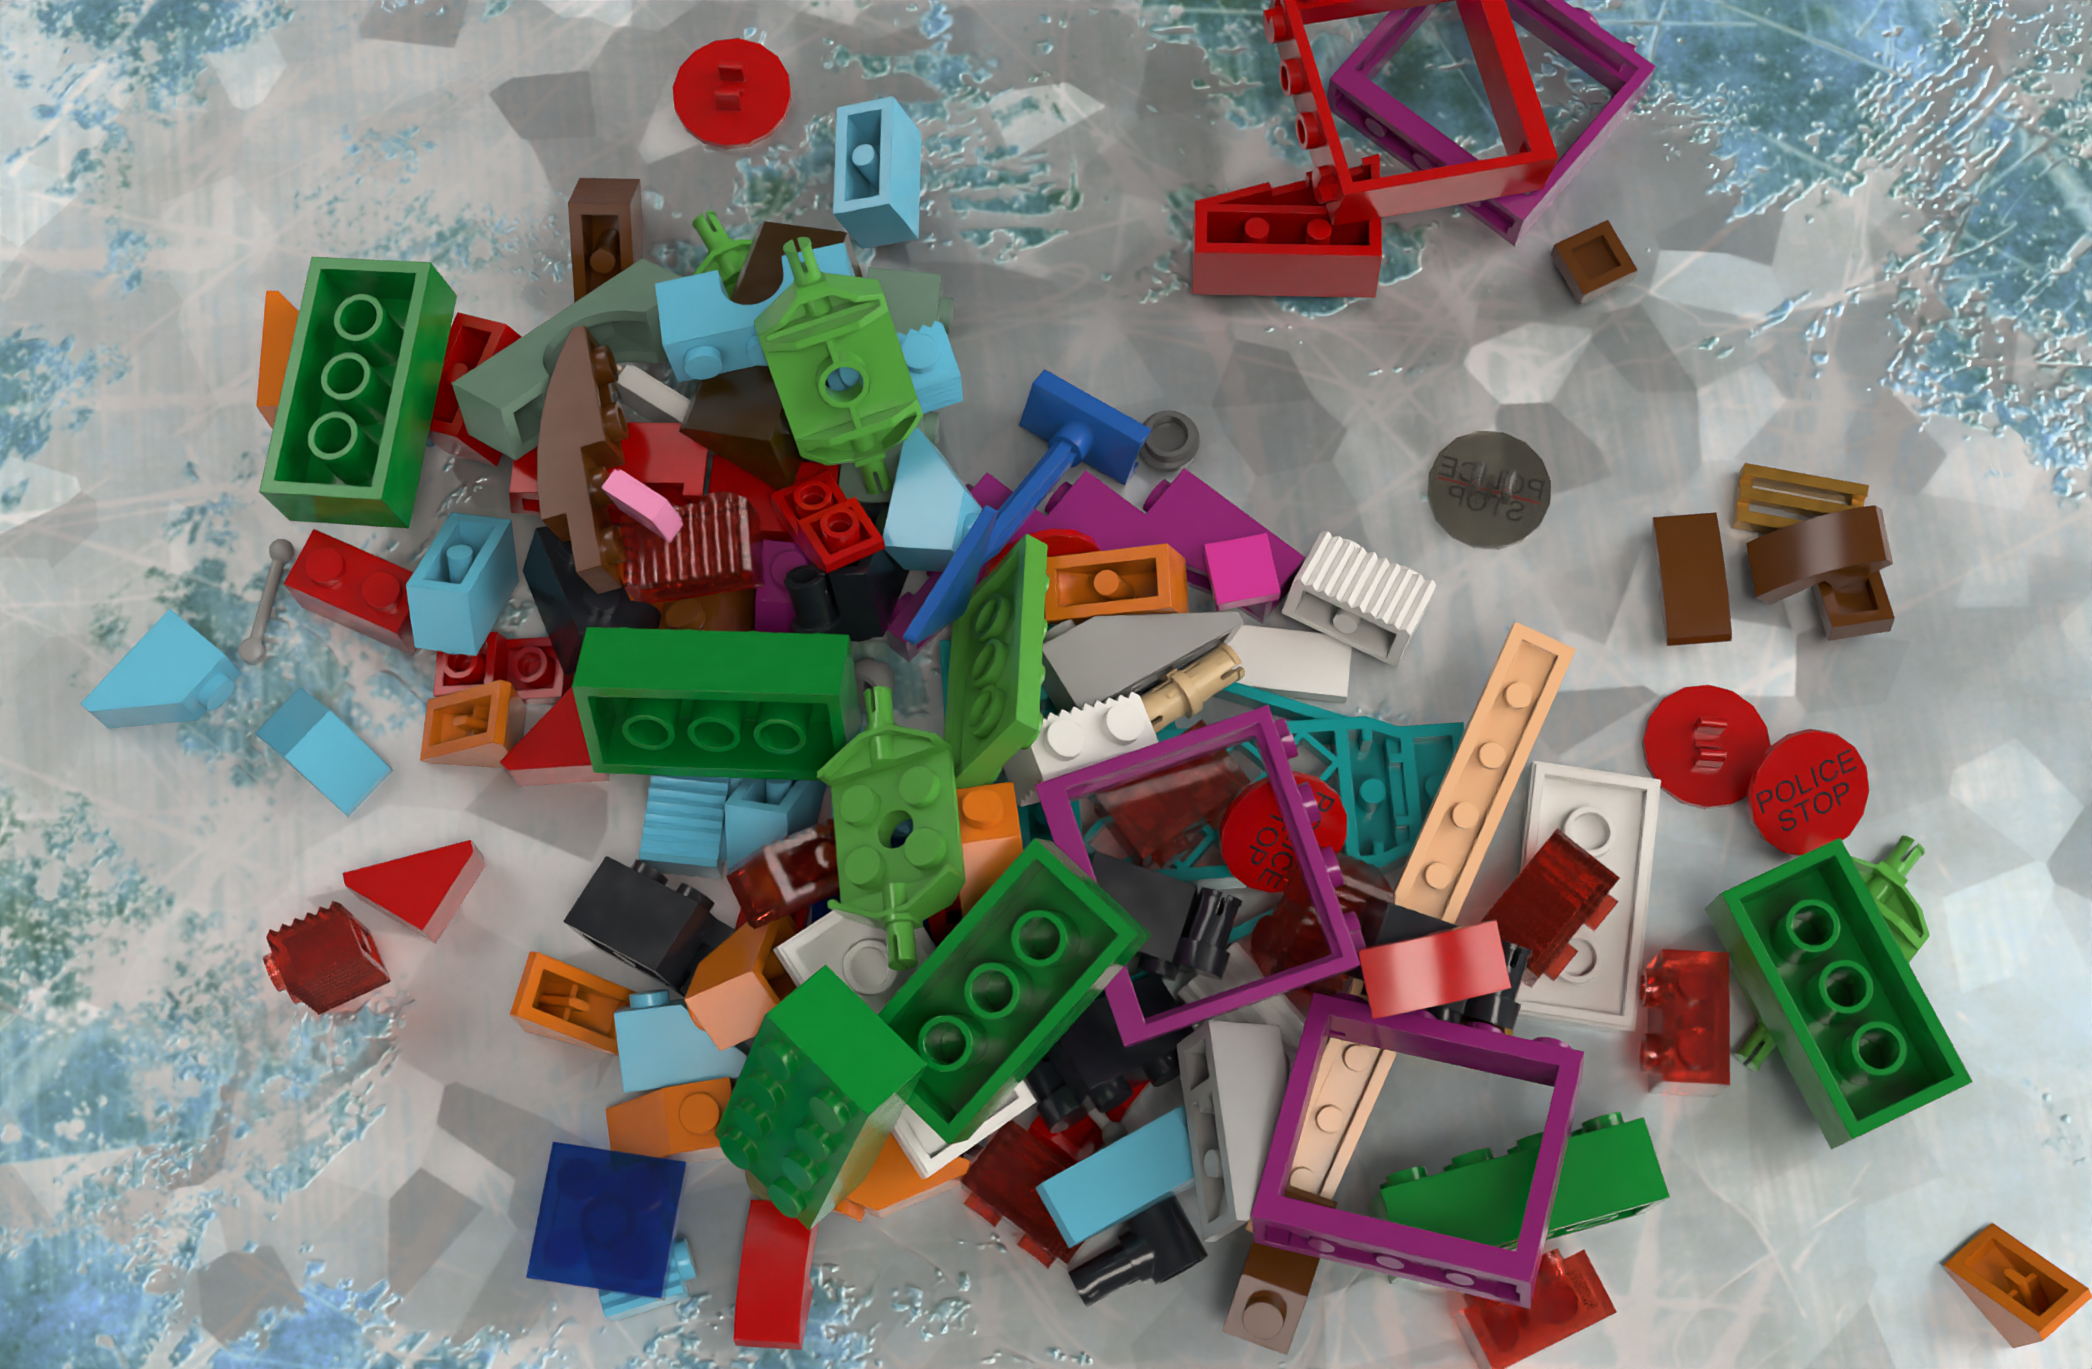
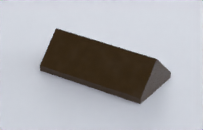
(740, 409)

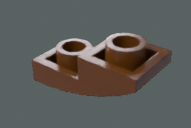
(1823, 548)
(1692, 579)

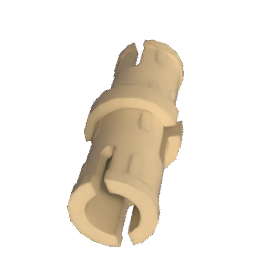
(1187, 689)

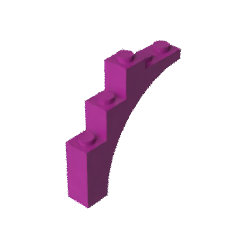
(1177, 513)

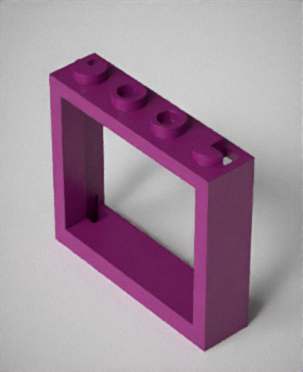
(1422, 147)
(1297, 811)
(1396, 1247)

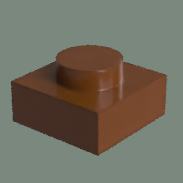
(1594, 262)
(1854, 608)

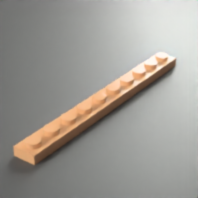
(1437, 879)

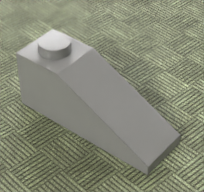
(1126, 652)
(1232, 1100)

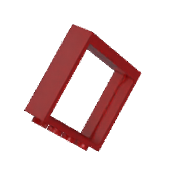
(1507, 85)

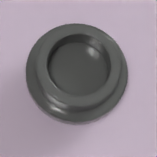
(1172, 441)

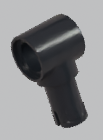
(1153, 1248)

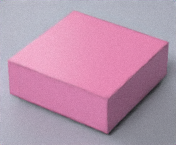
(643, 504)

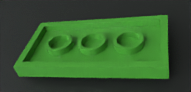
(998, 666)

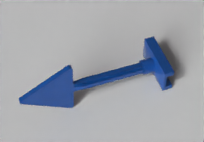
(1077, 431)

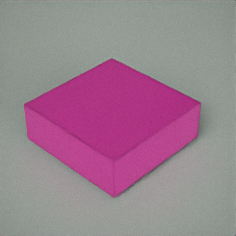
(1241, 572)

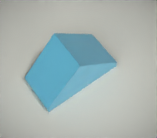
(324, 751)

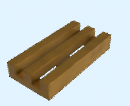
(1792, 482)

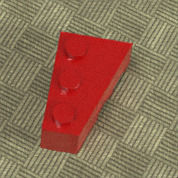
(1284, 243)
(652, 455)

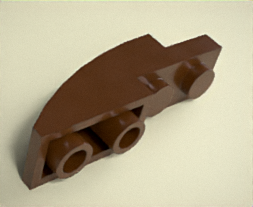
(575, 448)

